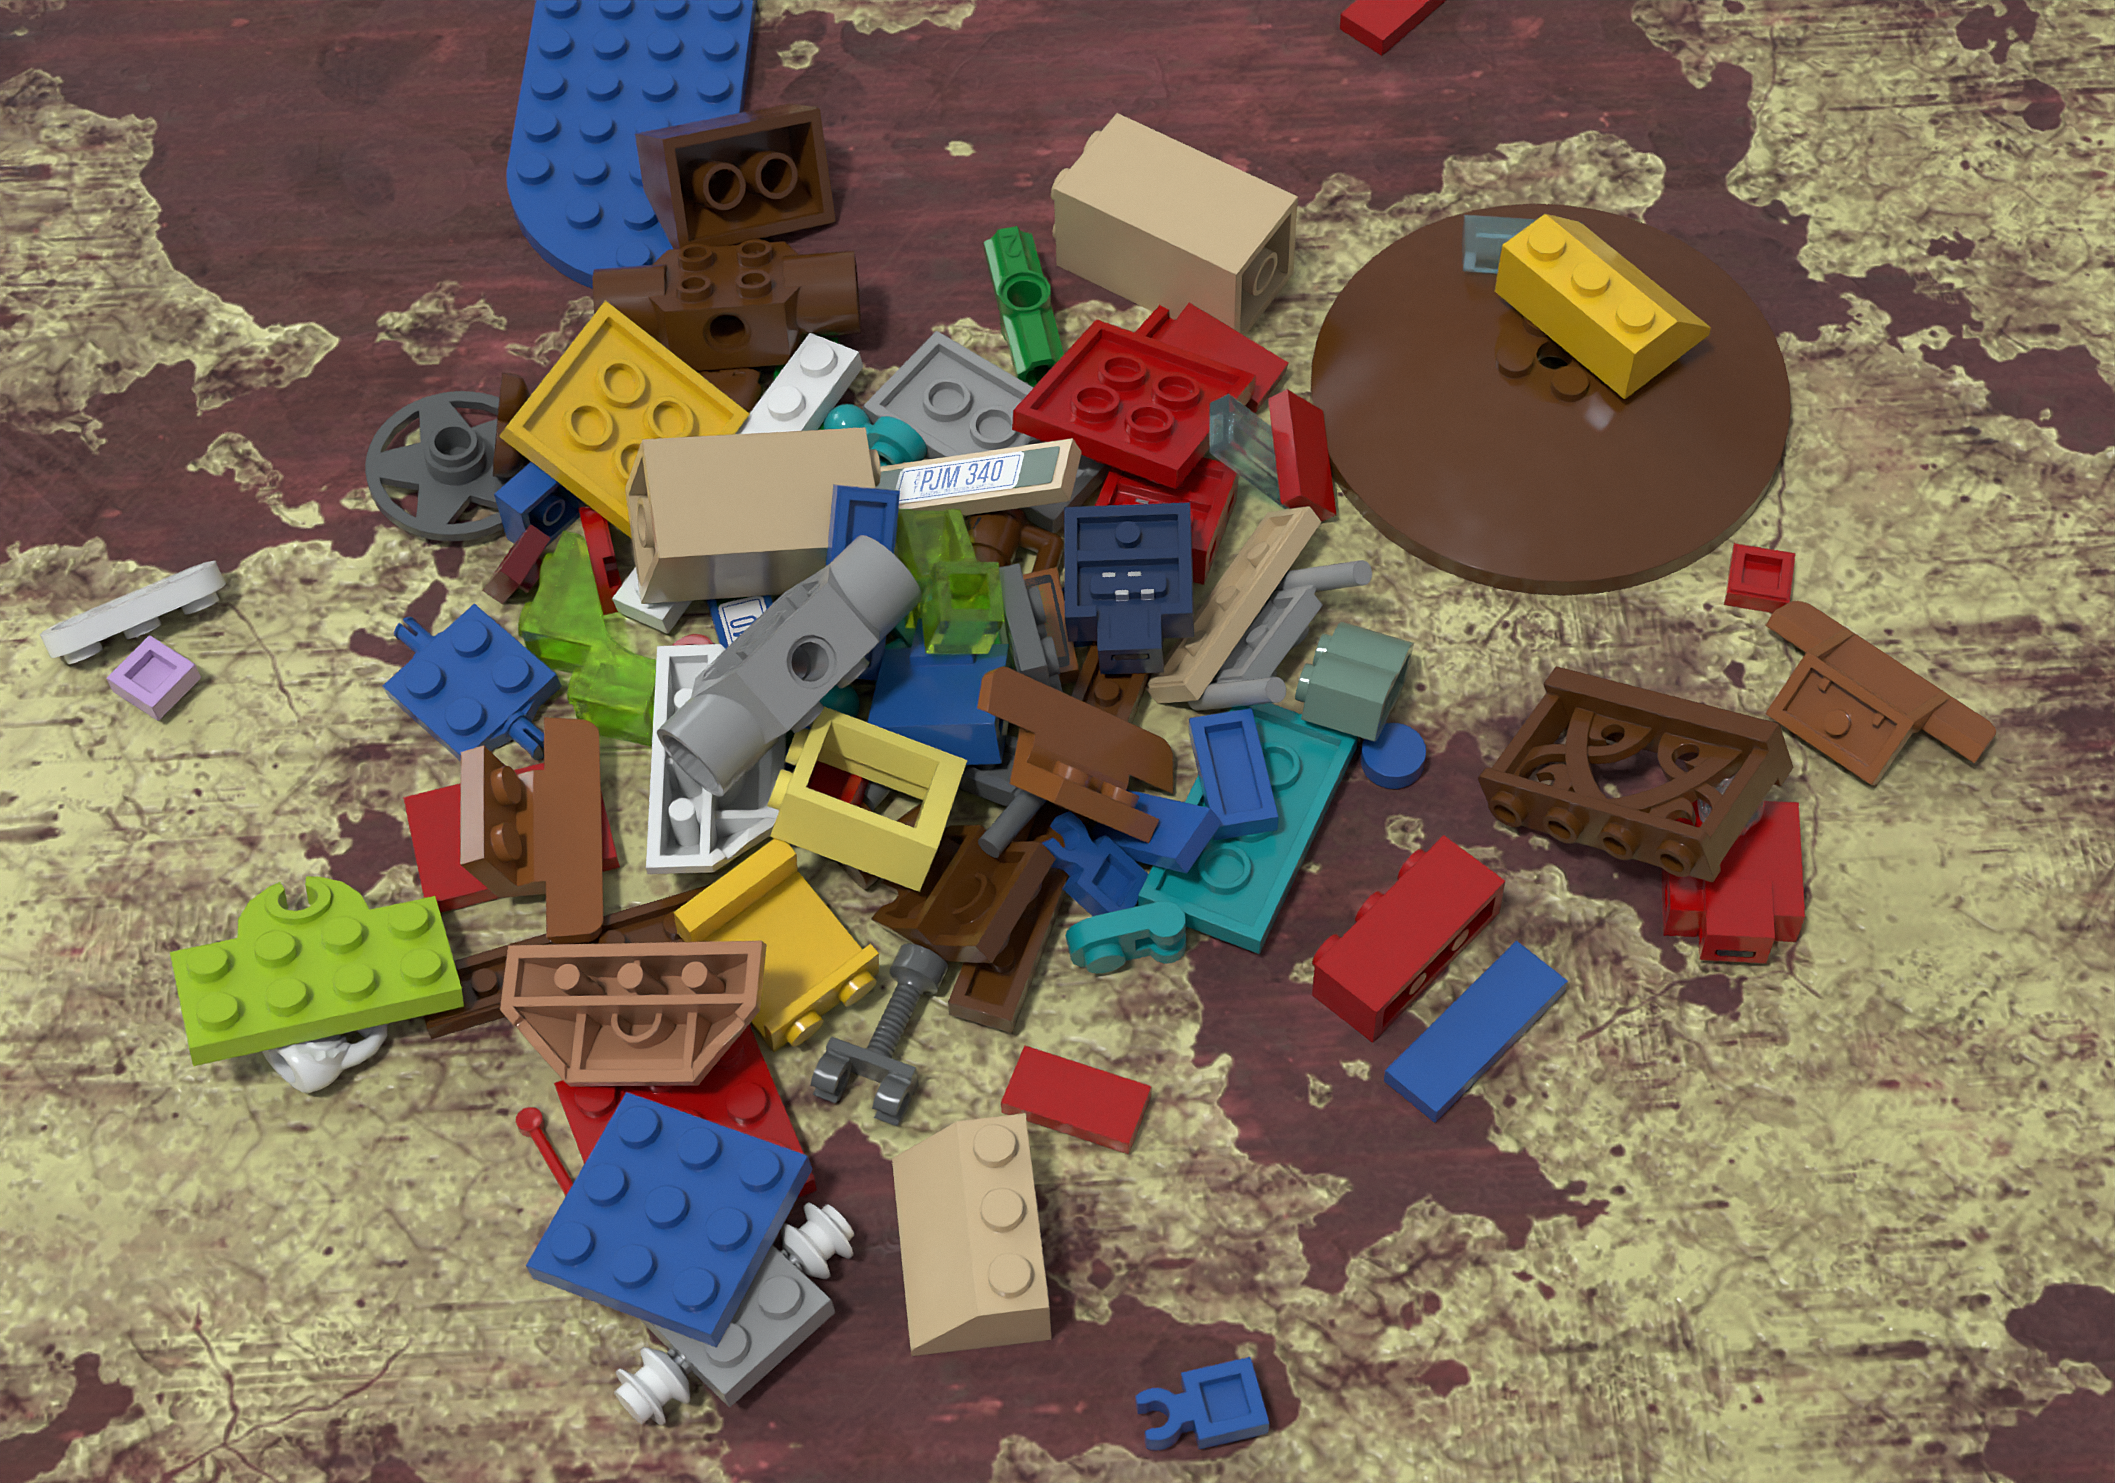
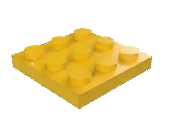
(604, 400)

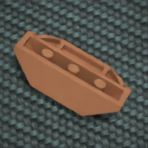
(633, 1007)

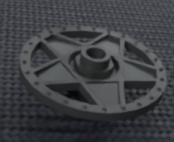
(446, 467)

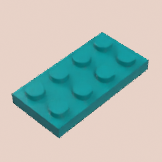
(1244, 880)

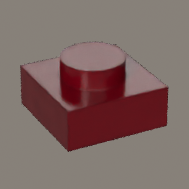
(519, 567)

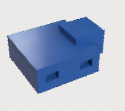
(937, 700)

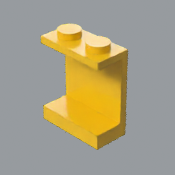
(808, 951)

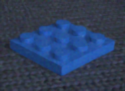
(670, 1218)

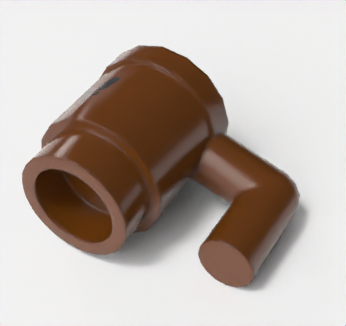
(1000, 533)

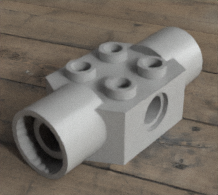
(787, 663)

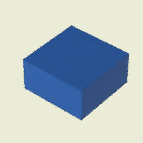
(536, 500)

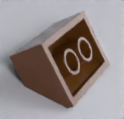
(738, 176)

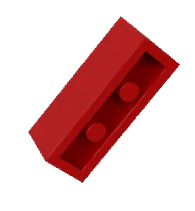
(1406, 937)

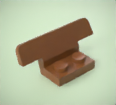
(1862, 701)
(1078, 751)
(540, 828)

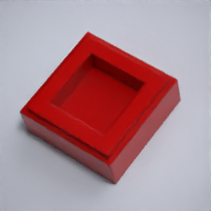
(1759, 578)

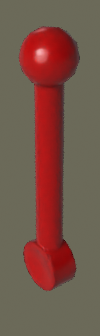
(531, 1124)

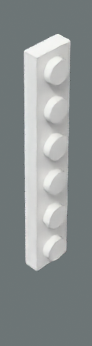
(794, 402)

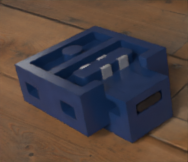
(1129, 581)

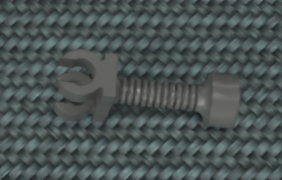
(917, 973)

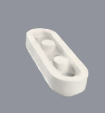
(134, 612)

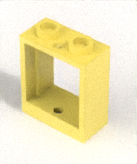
(851, 832)

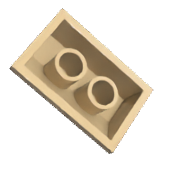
(971, 1238)

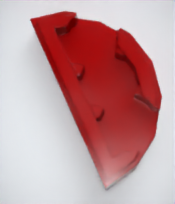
(601, 557)

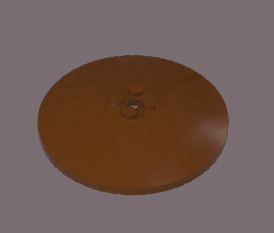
(1533, 471)

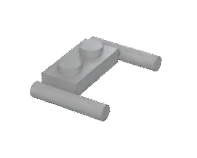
(1282, 624)

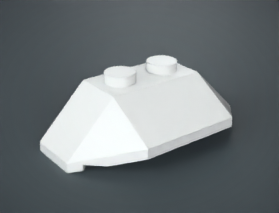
(685, 822)

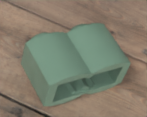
(1354, 680)

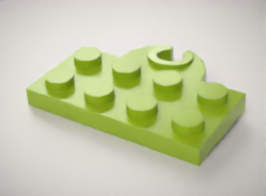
(313, 971)

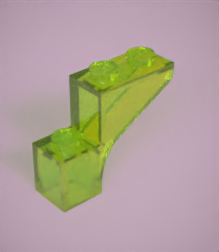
(959, 595)
(570, 636)

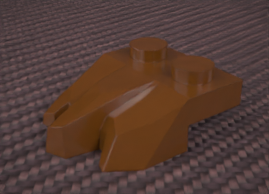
(967, 897)

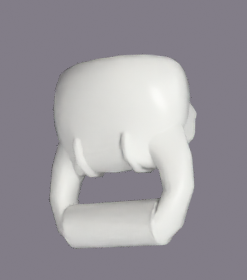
(319, 1062)

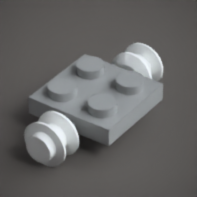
(768, 1325)

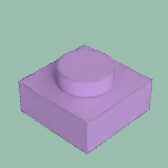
(153, 678)

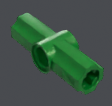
(1023, 303)

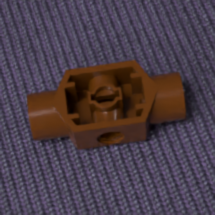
(736, 301)

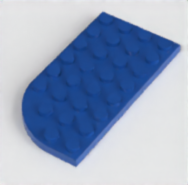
(586, 90)

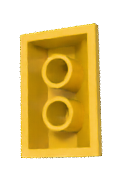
(1595, 303)

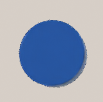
(1395, 757)

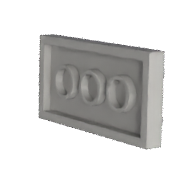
(967, 408)

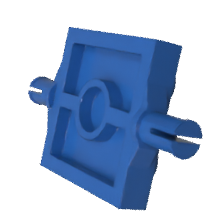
(472, 685)

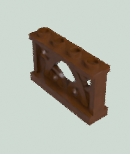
(1639, 825)

